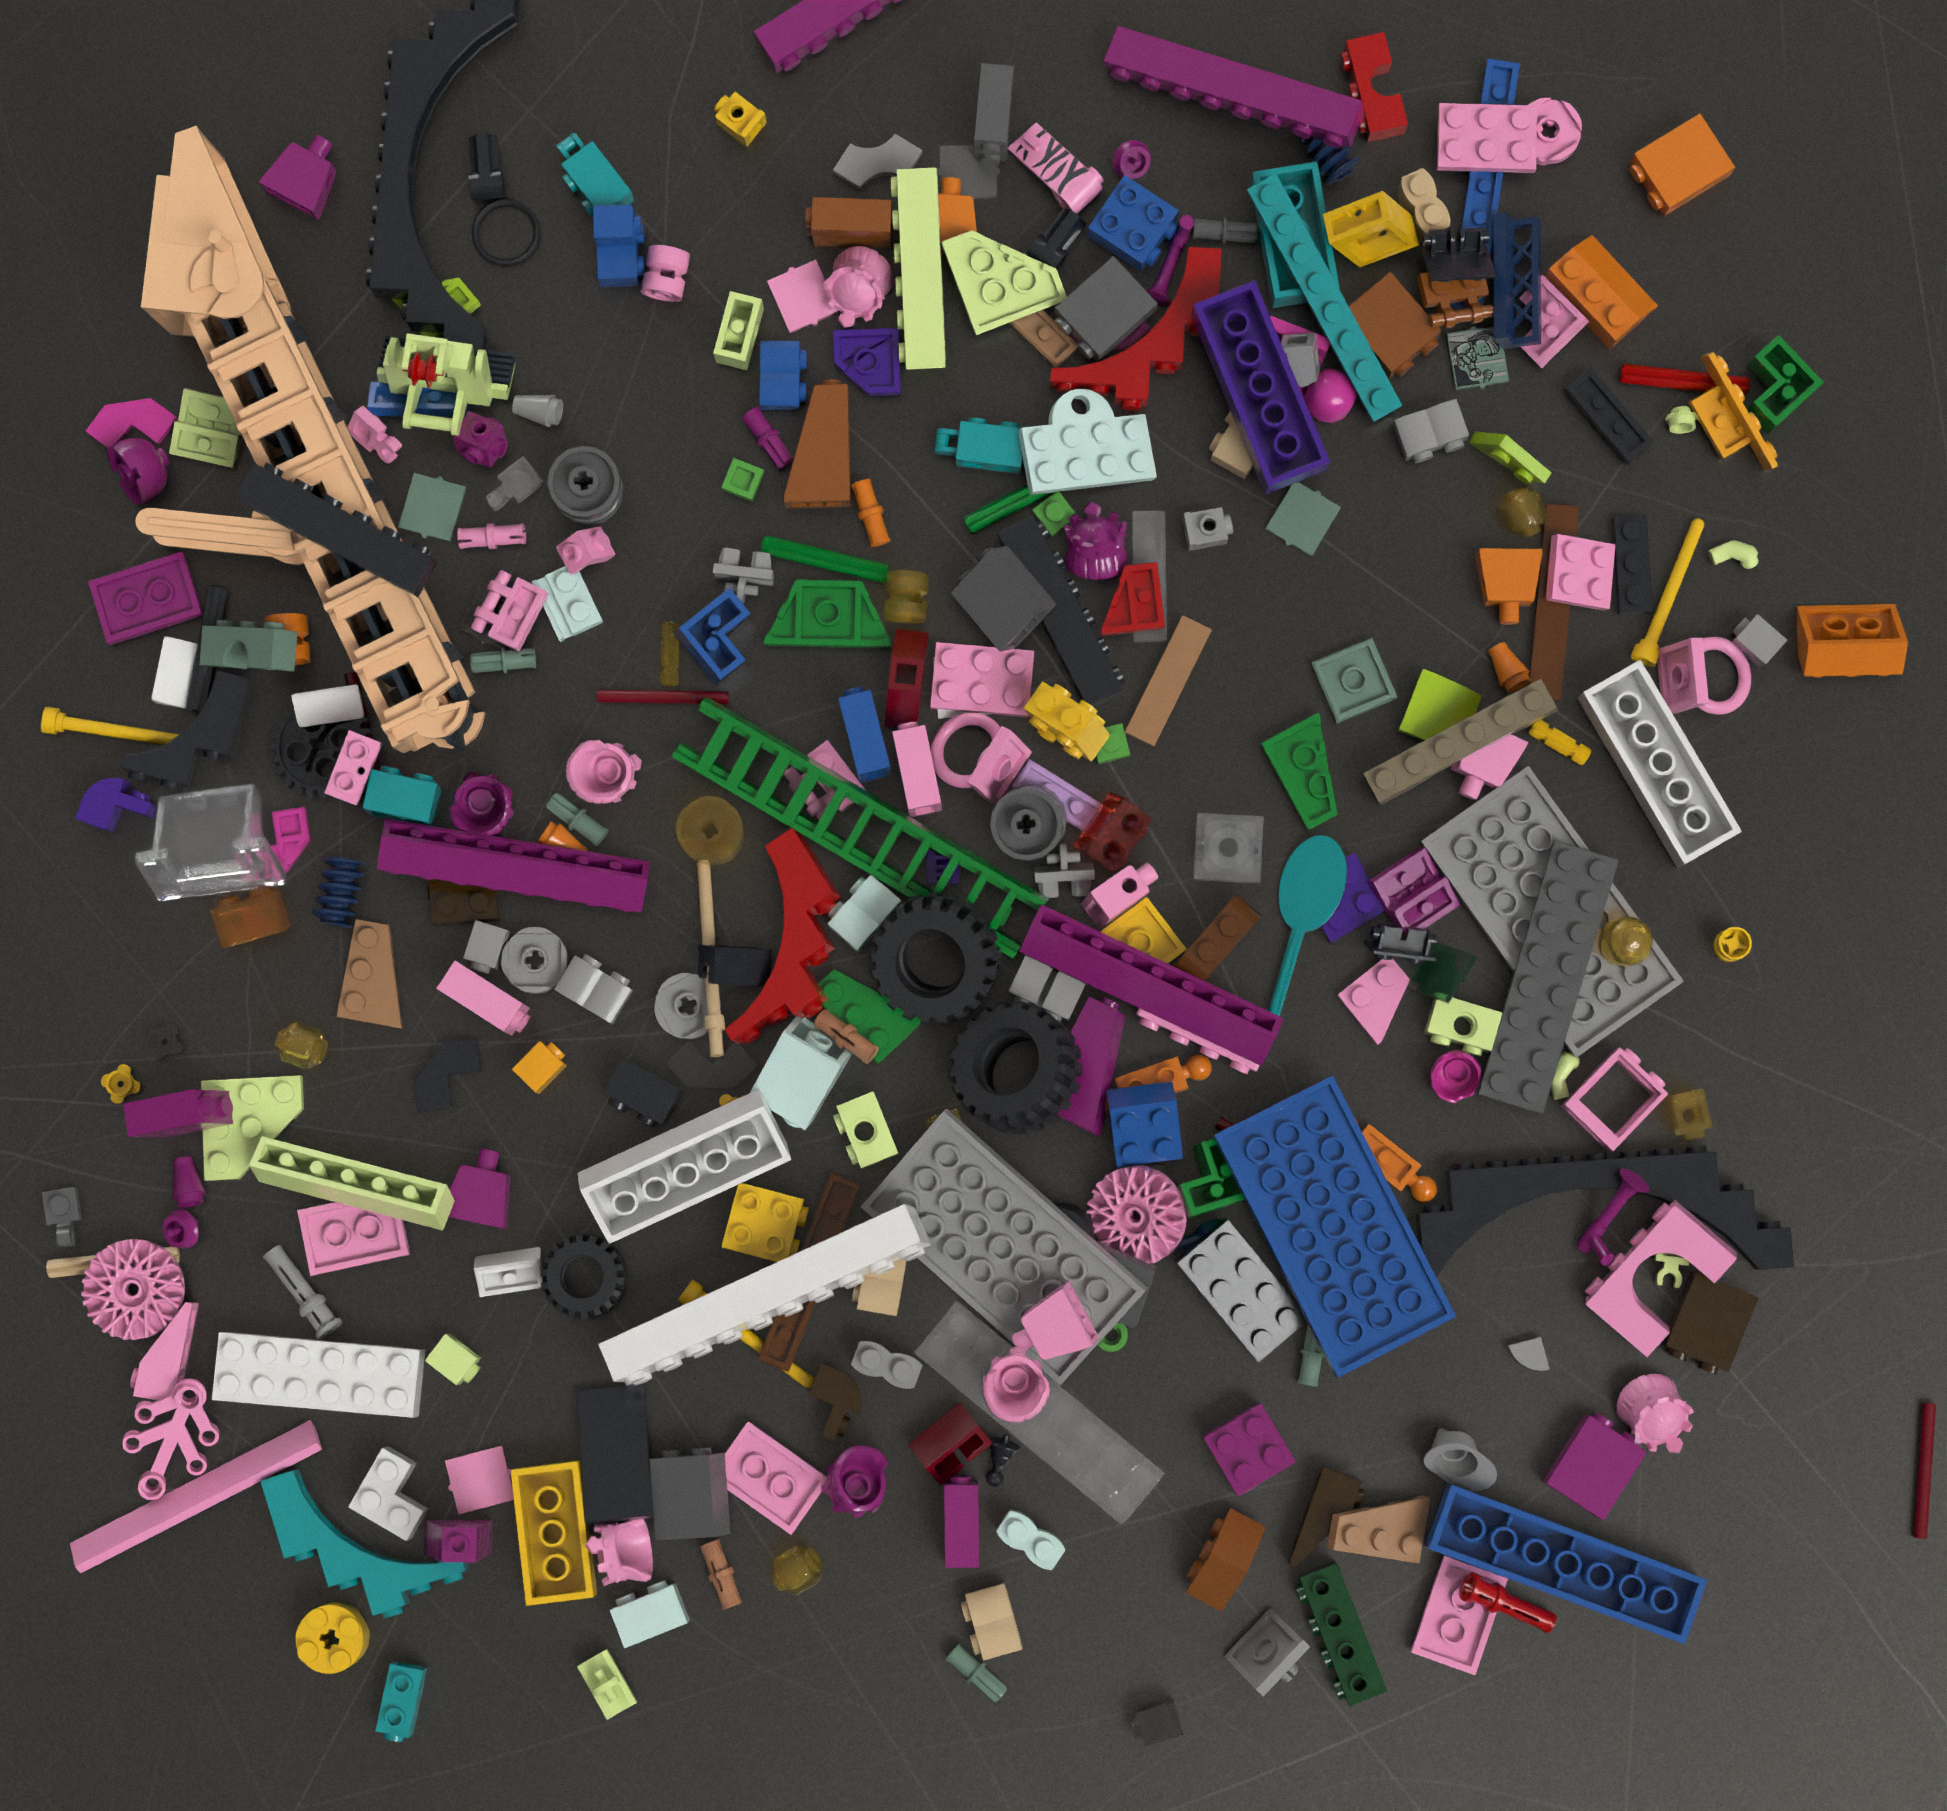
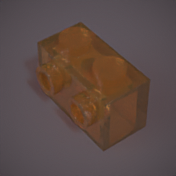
(250, 917)

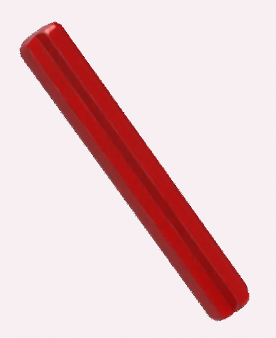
(1675, 378)

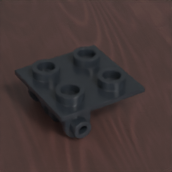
(1458, 258)

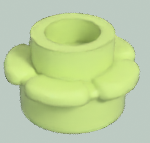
(1681, 420)

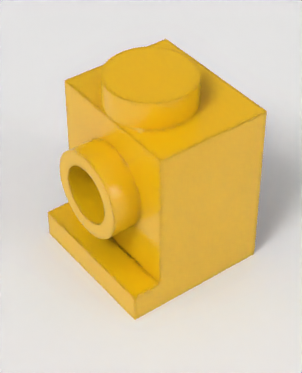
(743, 128)

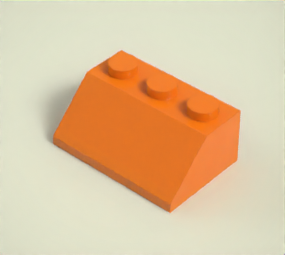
(1601, 291)
(1850, 640)

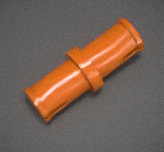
(870, 513)

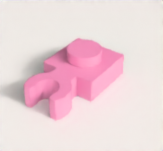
(370, 434)

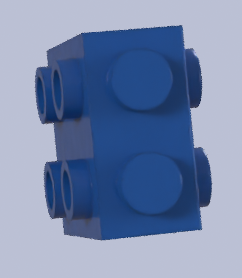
(1134, 224)

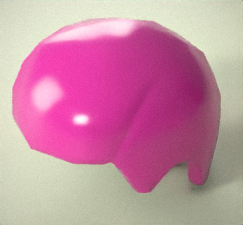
(1330, 396)
(1455, 1076)

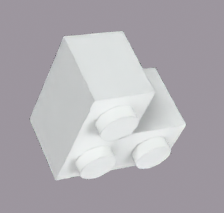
(381, 1496)

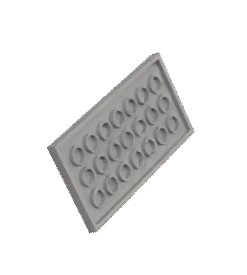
(1496, 866)
(1001, 1237)

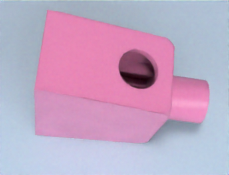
(1489, 765)
(1111, 901)
(1056, 1325)

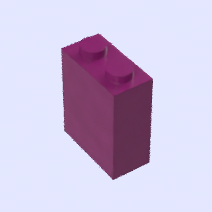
(178, 1113)
(1595, 1465)
(961, 1522)

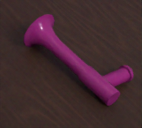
(1158, 290)
(1591, 1238)

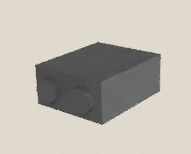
(993, 113)
(1104, 310)
(1003, 597)
(689, 1494)

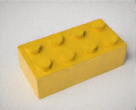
(553, 1533)

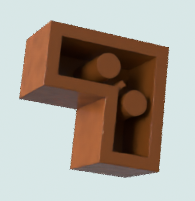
(1224, 1559)

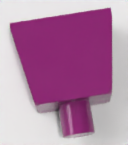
(302, 176)
(481, 1192)

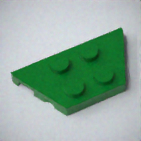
(828, 616)

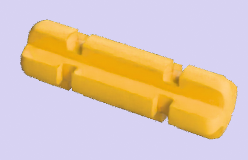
(1560, 742)

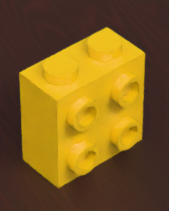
(1066, 721)
(764, 1223)

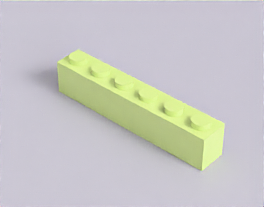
(920, 268)
(352, 1183)

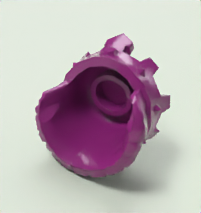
(1095, 544)
(481, 805)
(856, 1480)

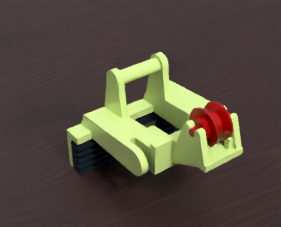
(443, 367)

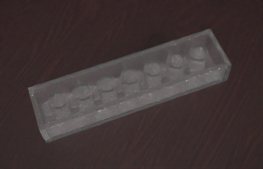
(1060, 1434)

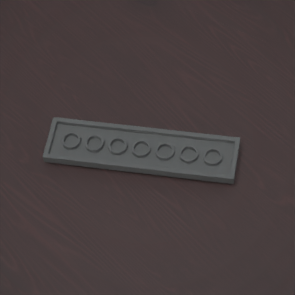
(1548, 977)

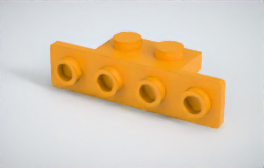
(1726, 417)

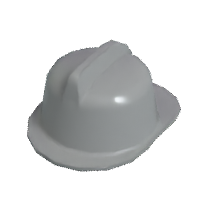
(1459, 1462)

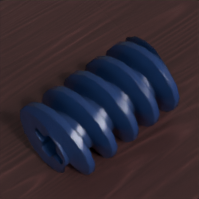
(1334, 160)
(338, 891)

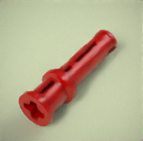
(1495, 1598)

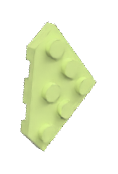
(999, 281)
(259, 1109)

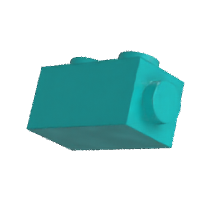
(401, 1700)

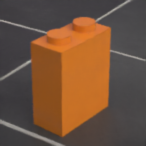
(1681, 165)

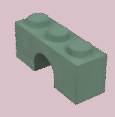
(248, 646)

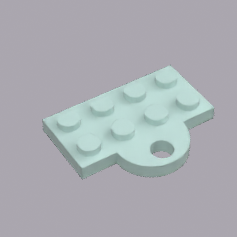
(1086, 447)

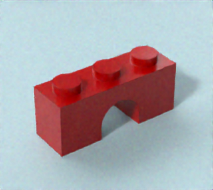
(1364, 60)

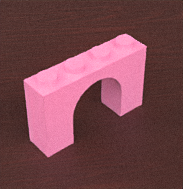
(1672, 1232)

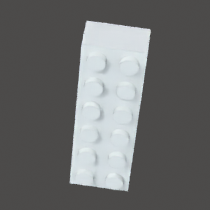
(1659, 764)
(683, 1166)
(318, 1374)

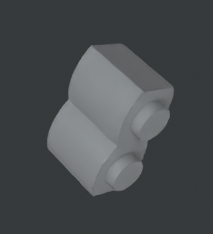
(1430, 431)
(593, 988)
(896, 1368)

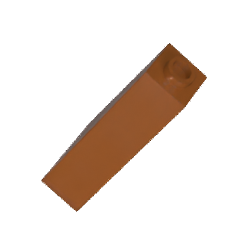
(823, 453)

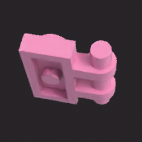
(517, 613)
(827, 756)

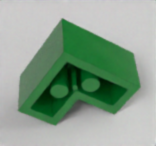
(1788, 383)
(1215, 1188)

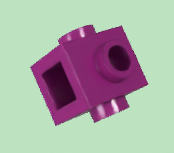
(481, 440)

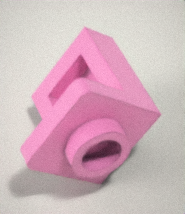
(585, 548)

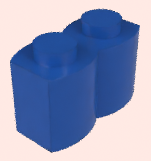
(781, 375)

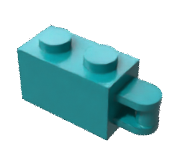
(592, 175)
(983, 445)

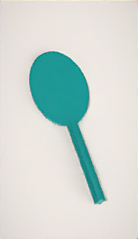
(1307, 899)

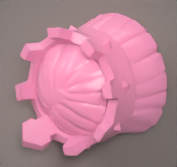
(858, 284)
(601, 771)
(1015, 1387)
(1654, 1411)
(623, 1551)

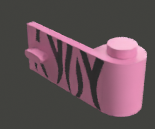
(1057, 168)

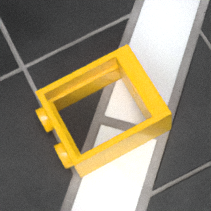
(1360, 235)

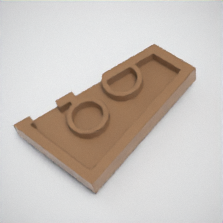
(370, 979)
(1382, 1531)

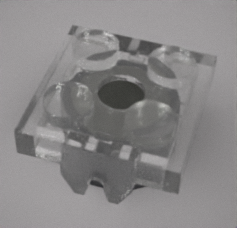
(1228, 848)

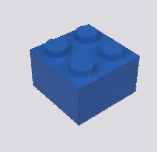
(1144, 1124)

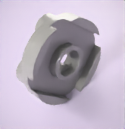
(522, 947)
(669, 1000)

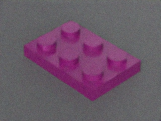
(145, 598)

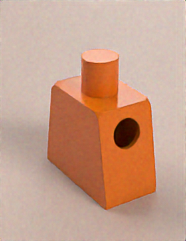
(955, 210)
(1508, 579)

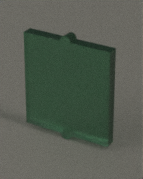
(1444, 976)

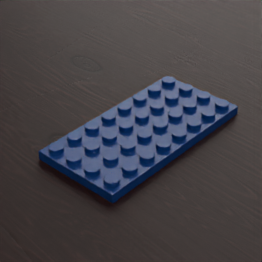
(1334, 1226)

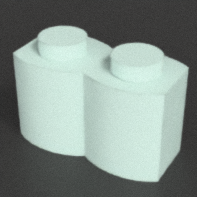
(863, 912)
(1022, 1534)

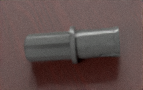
(1225, 230)

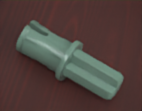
(503, 660)
(577, 819)
(1310, 1361)
(976, 1673)

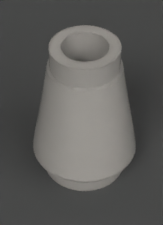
(539, 408)

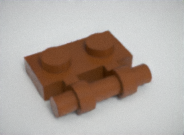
(1445, 293)

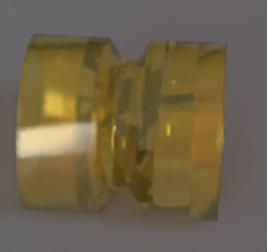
(906, 596)

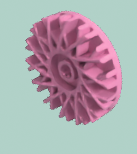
(1157, 1201)
(108, 1293)

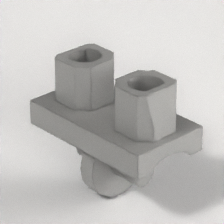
(758, 573)
(1078, 873)

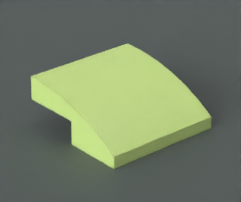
(206, 429)

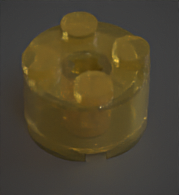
(699, 816)

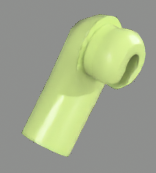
(1734, 549)
(1565, 1065)

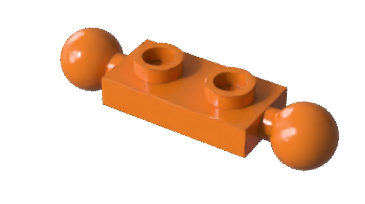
(1197, 1068)
(1399, 1166)

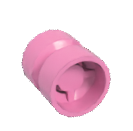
(667, 262)

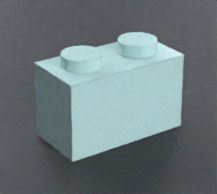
(649, 1614)

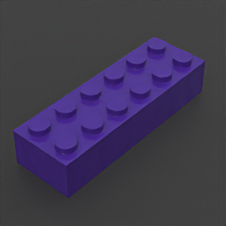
(1260, 387)

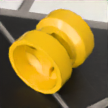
(1736, 940)

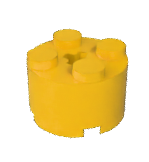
(315, 1648)

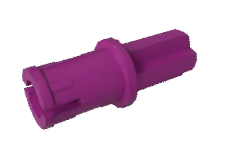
(767, 438)

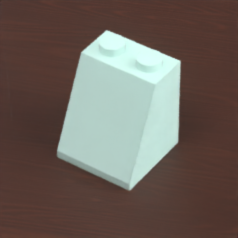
(801, 1072)

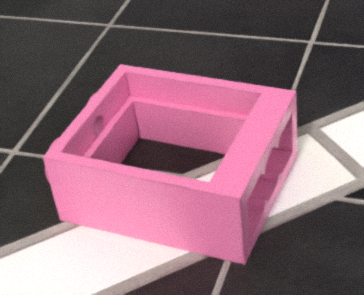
(917, 769)
(345, 779)
(484, 999)
(1593, 1125)

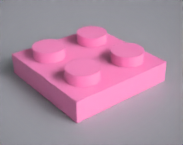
(1580, 572)

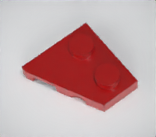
(1136, 602)

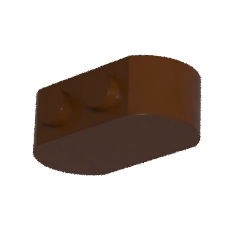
(1219, 938)

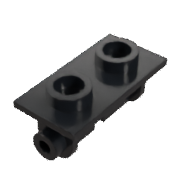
(1413, 948)

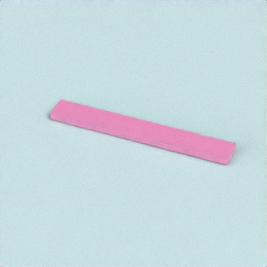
(195, 1496)

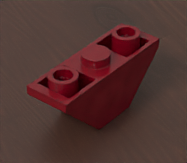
(906, 677)

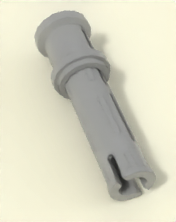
(311, 1304)

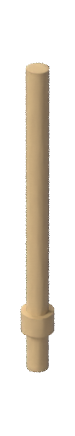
(714, 1020)

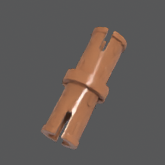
(846, 1036)
(720, 1574)

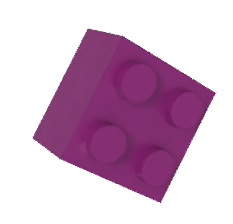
(1248, 1449)

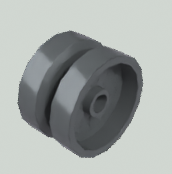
(584, 466)
(1011, 831)

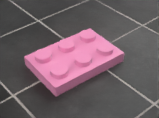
(1487, 138)
(981, 679)
(349, 1237)
(771, 1478)
(1449, 1627)

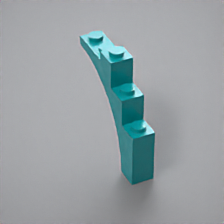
(304, 1528)

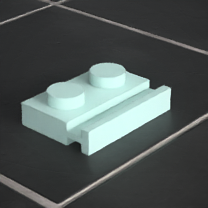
(568, 603)

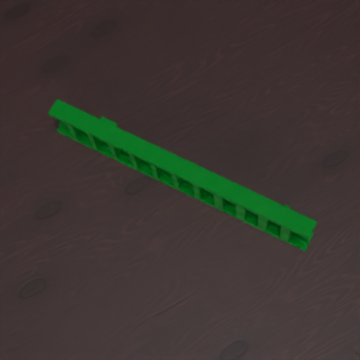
(819, 831)

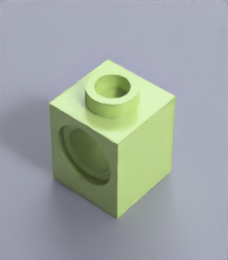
(454, 1360)

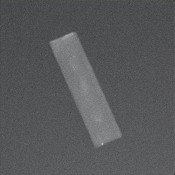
(1150, 547)

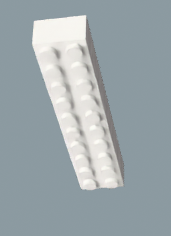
(765, 1294)

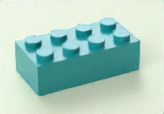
(1305, 192)

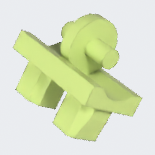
(607, 1684)

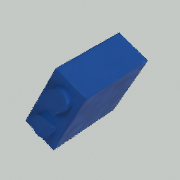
(864, 735)

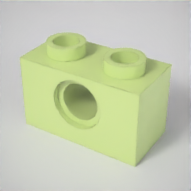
(738, 330)
(1482, 1020)
(865, 1110)

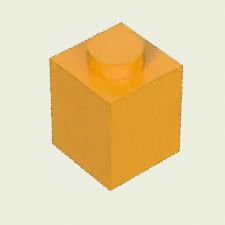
(540, 1066)

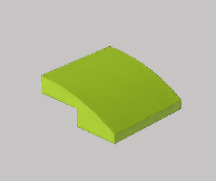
(1437, 706)

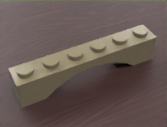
(1460, 741)

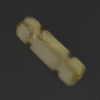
(669, 654)

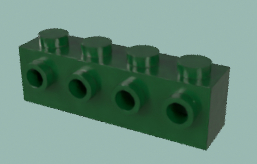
(1341, 1633)

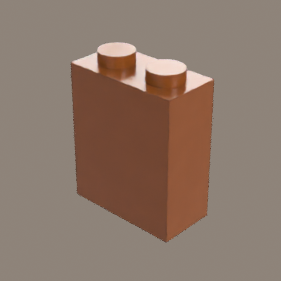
(850, 222)
(1394, 325)

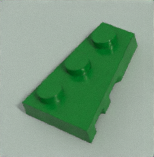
(1303, 770)
(868, 1012)

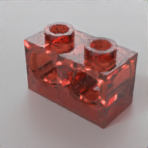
(1107, 827)

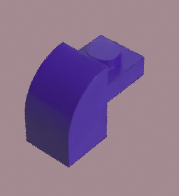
(105, 801)

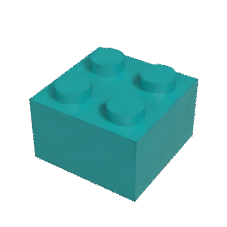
(402, 797)

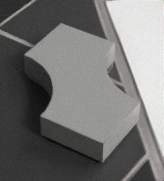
(862, 165)

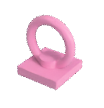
(1684, 675)
(997, 764)

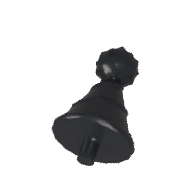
(1001, 1453)

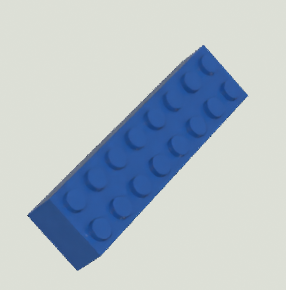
(1565, 1563)

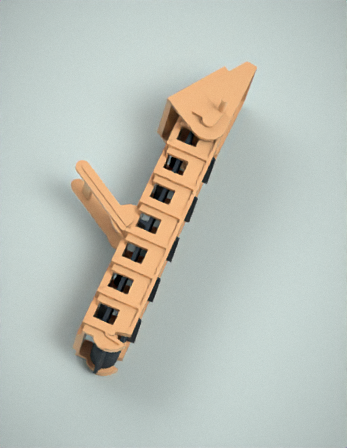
(217, 284)

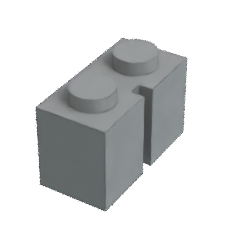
(1045, 988)

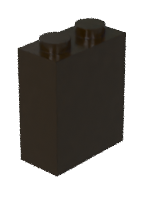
(1709, 1323)

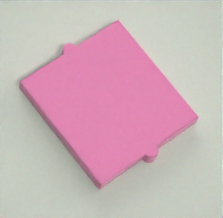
(801, 296)
(480, 1479)

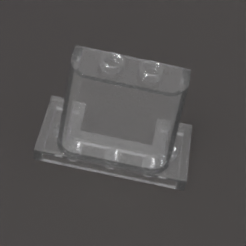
(209, 845)

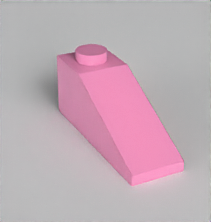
(167, 1358)

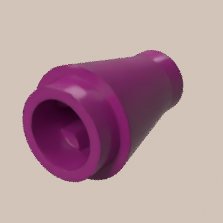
(186, 1183)

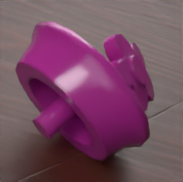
(1131, 159)
(180, 1229)

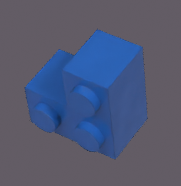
(617, 239)
(706, 636)

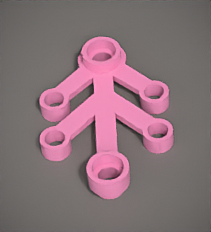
(172, 1432)

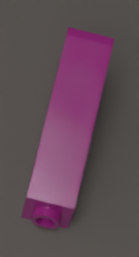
(1099, 1038)
(458, 1540)

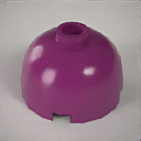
(140, 468)

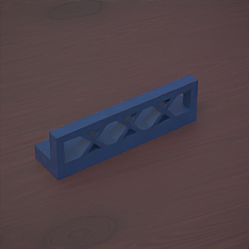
(1505, 283)

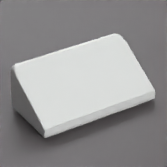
(174, 672)
(328, 705)
(508, 1271)

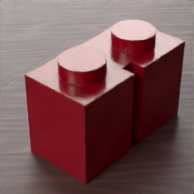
(950, 1432)

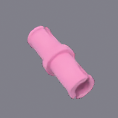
(491, 536)

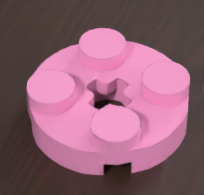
(1566, 136)

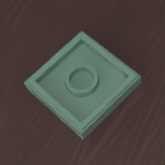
(1354, 680)

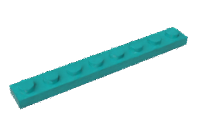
(1324, 297)

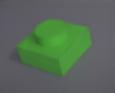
(742, 479)
(1054, 513)
(1115, 747)

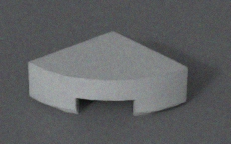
(1530, 1354)

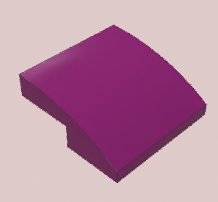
(1414, 891)

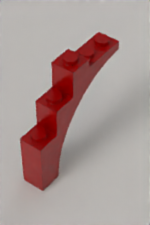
(1160, 349)
(804, 942)

